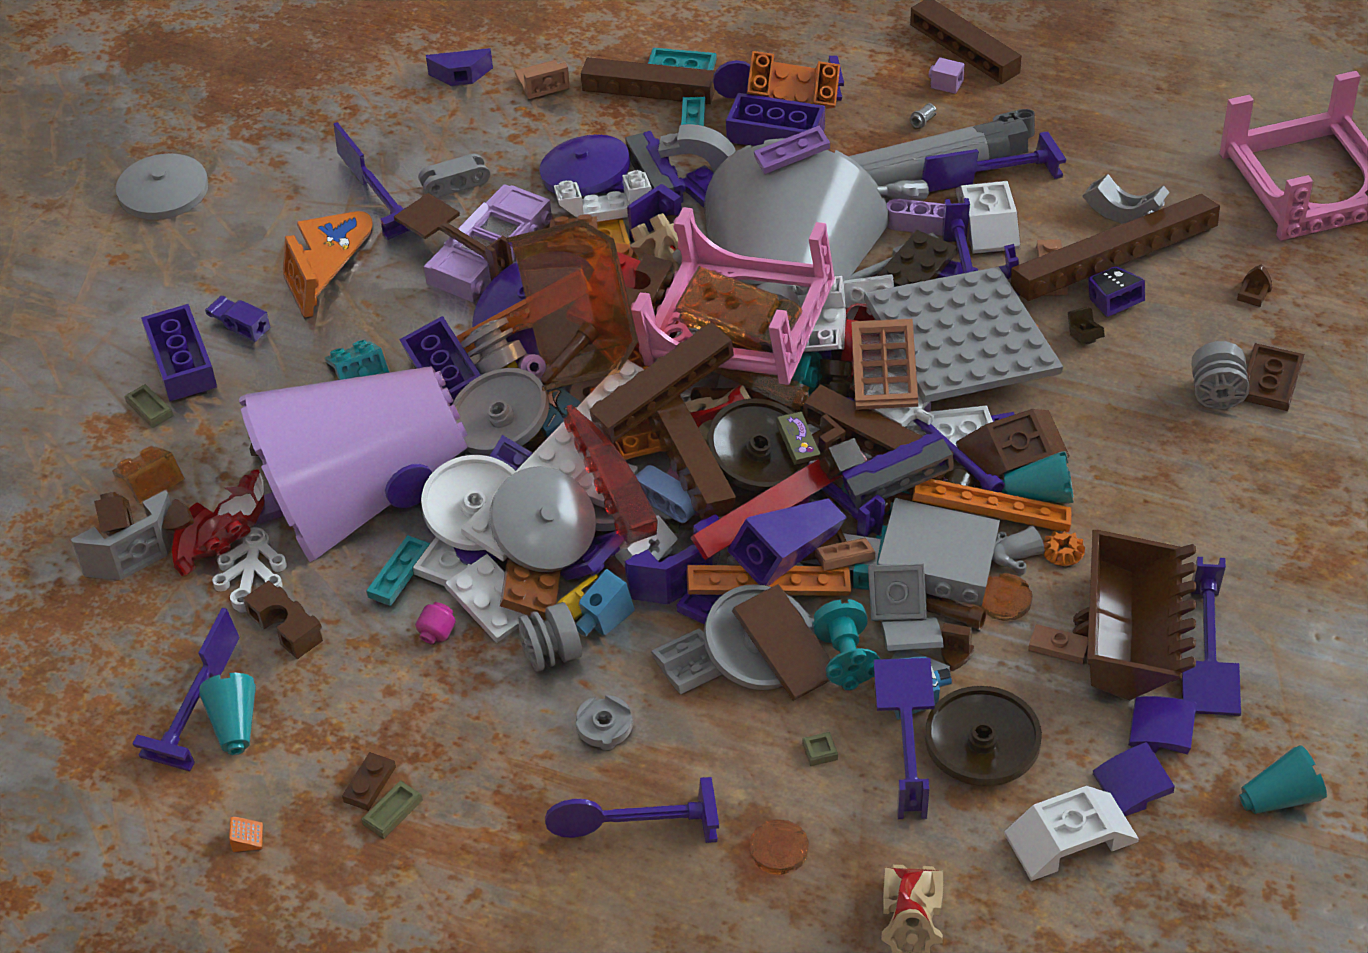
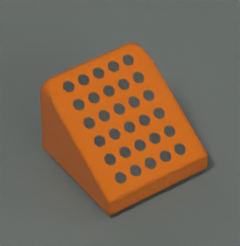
(245, 834)

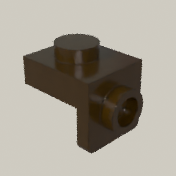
(1083, 326)

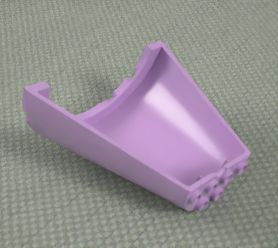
(342, 441)

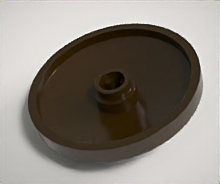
(750, 444)
(983, 735)

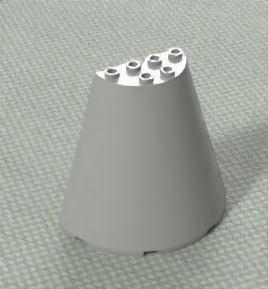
(777, 210)

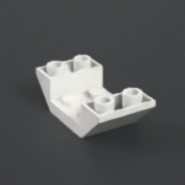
(604, 207)
(991, 216)
(830, 326)
(1065, 827)

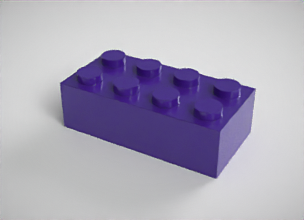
(767, 118)
(439, 347)
(179, 352)

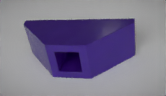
(460, 66)

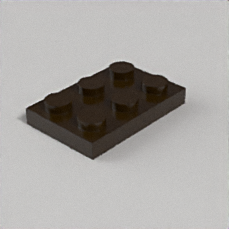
(919, 259)

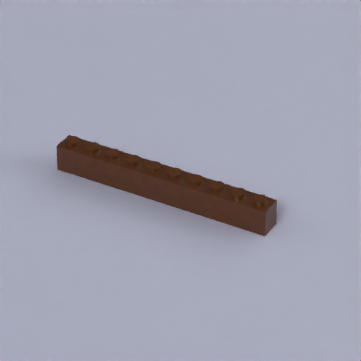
(1114, 247)

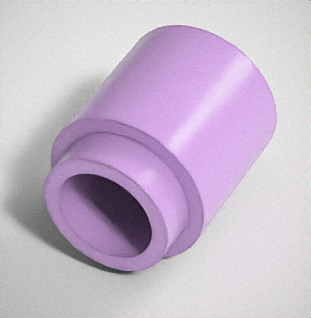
(525, 361)

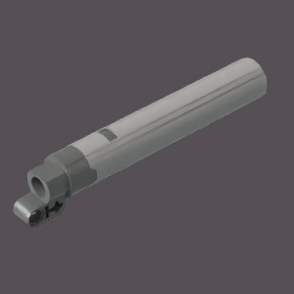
(996, 139)

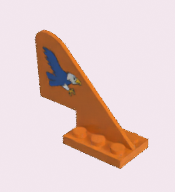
(330, 246)

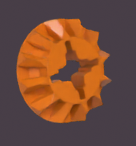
(1065, 556)

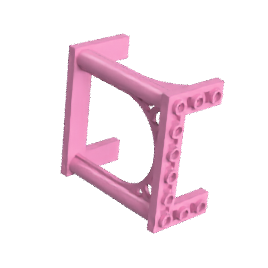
(1292, 207)
(699, 251)

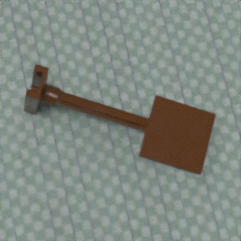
(431, 215)

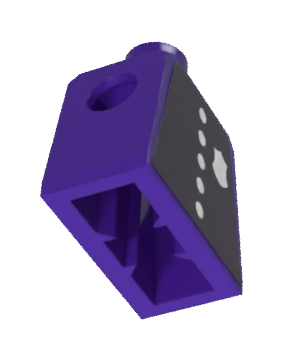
(1116, 290)

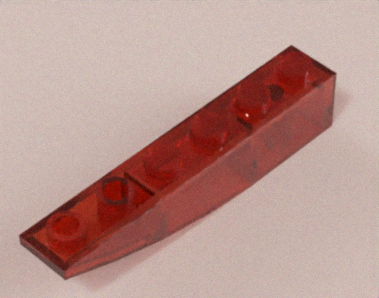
(613, 479)

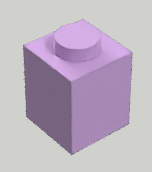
(947, 75)

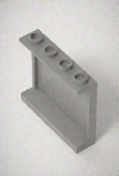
(950, 544)

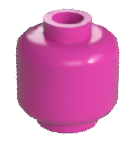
(435, 623)

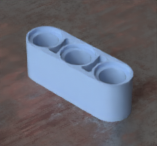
(665, 493)

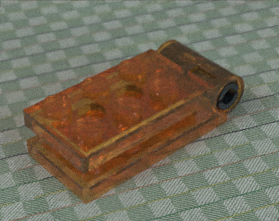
(734, 307)

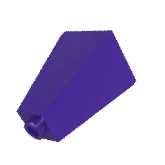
(782, 538)

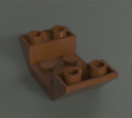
(1012, 442)

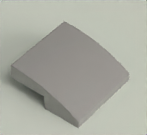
(911, 634)
(686, 661)

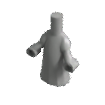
(905, 189)
(1016, 547)

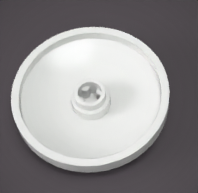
(458, 492)

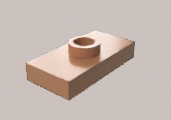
(845, 554)
(1058, 644)

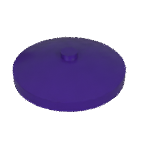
(589, 160)

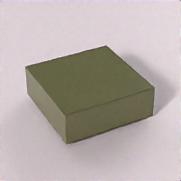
(820, 749)

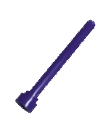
(988, 482)

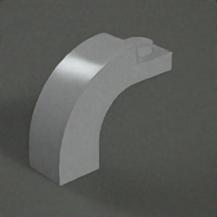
(698, 141)
(1119, 205)

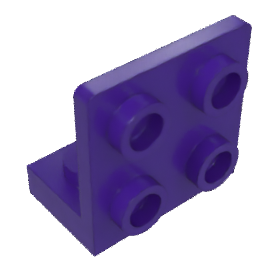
(655, 202)

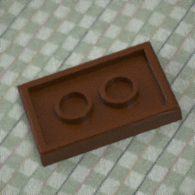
(1273, 376)

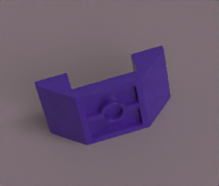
(665, 580)

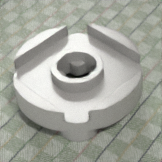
(605, 735)

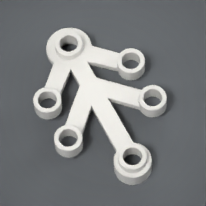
(252, 544)

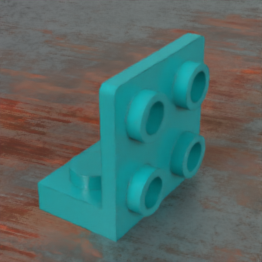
(358, 361)

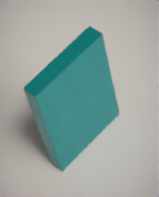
(683, 58)

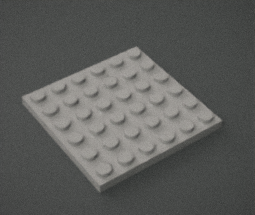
(967, 333)

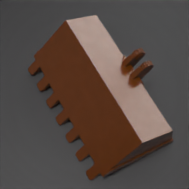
(1137, 614)

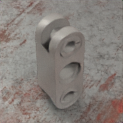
(454, 175)

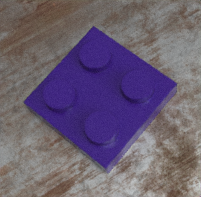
(593, 559)

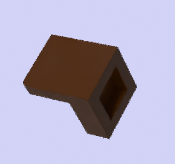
(829, 434)

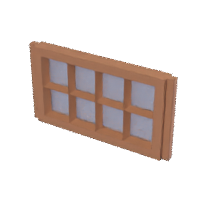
(884, 364)

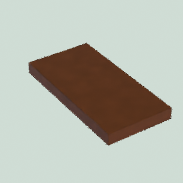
(784, 641)

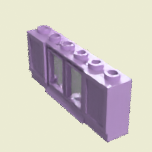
(506, 213)

